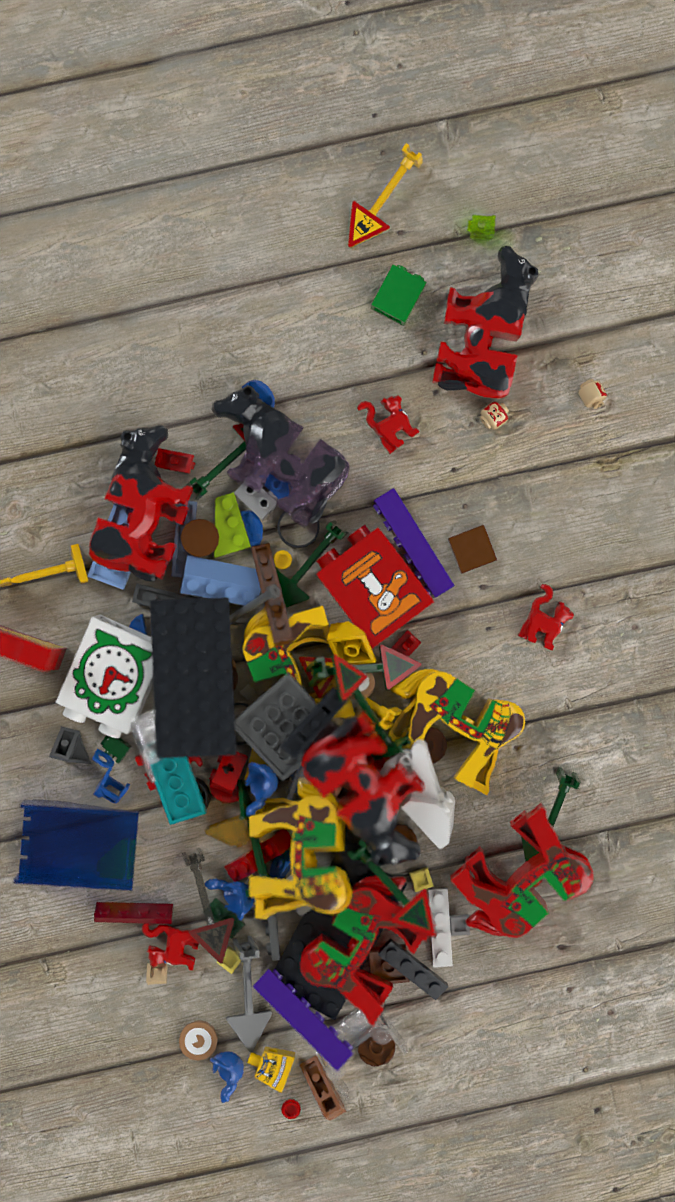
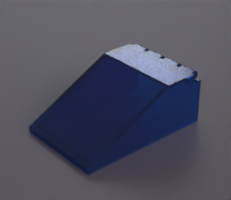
(77, 845)

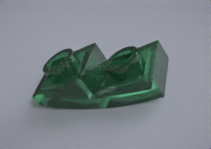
(221, 913)

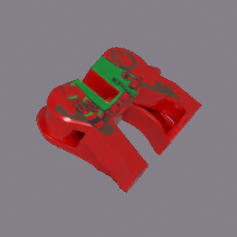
(514, 905)
(333, 965)

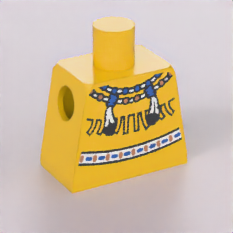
(272, 1066)

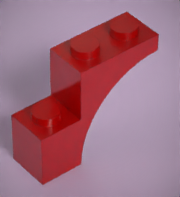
(271, 847)

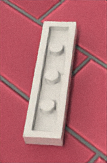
(442, 941)

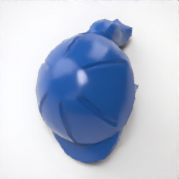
(262, 783)
(234, 895)
(230, 1069)

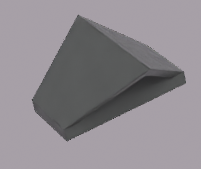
(69, 747)

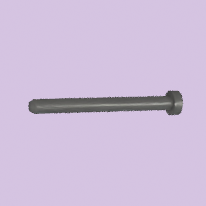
(272, 592)

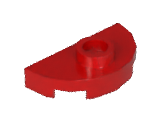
(223, 796)

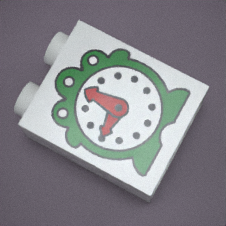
(109, 676)

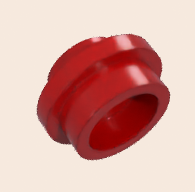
(291, 1109)

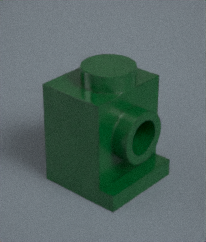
(115, 748)

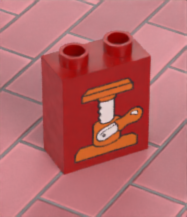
(373, 585)

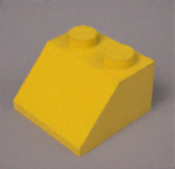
(350, 643)

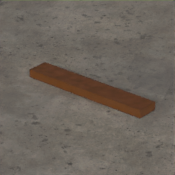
(275, 607)

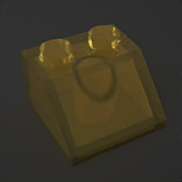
(230, 831)

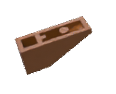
(322, 1089)

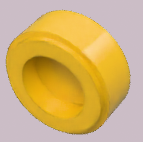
(282, 559)

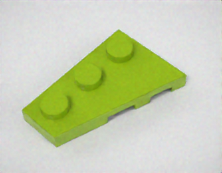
(229, 526)

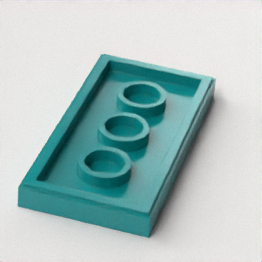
(178, 789)

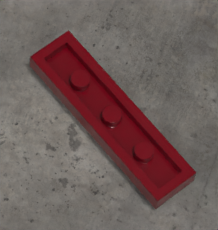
(133, 912)

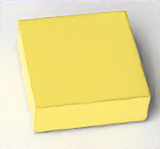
(421, 879)
(230, 960)

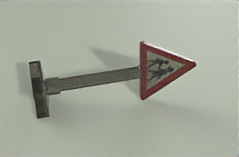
(214, 935)

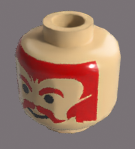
(592, 393)
(494, 415)

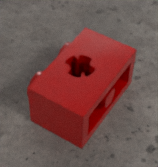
(224, 781)

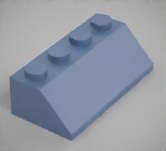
(219, 580)

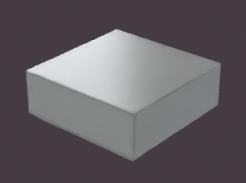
(458, 925)

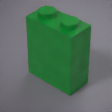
(398, 294)

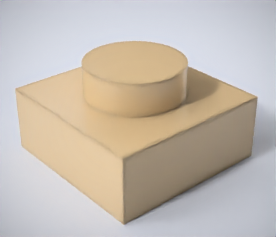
(157, 974)

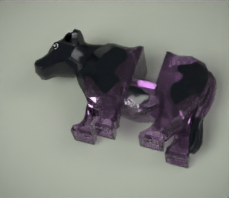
(268, 441)

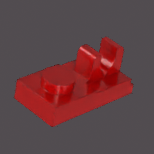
(174, 461)
(406, 644)

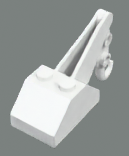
(434, 806)

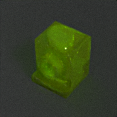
(486, 232)

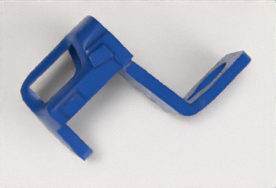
(106, 780)

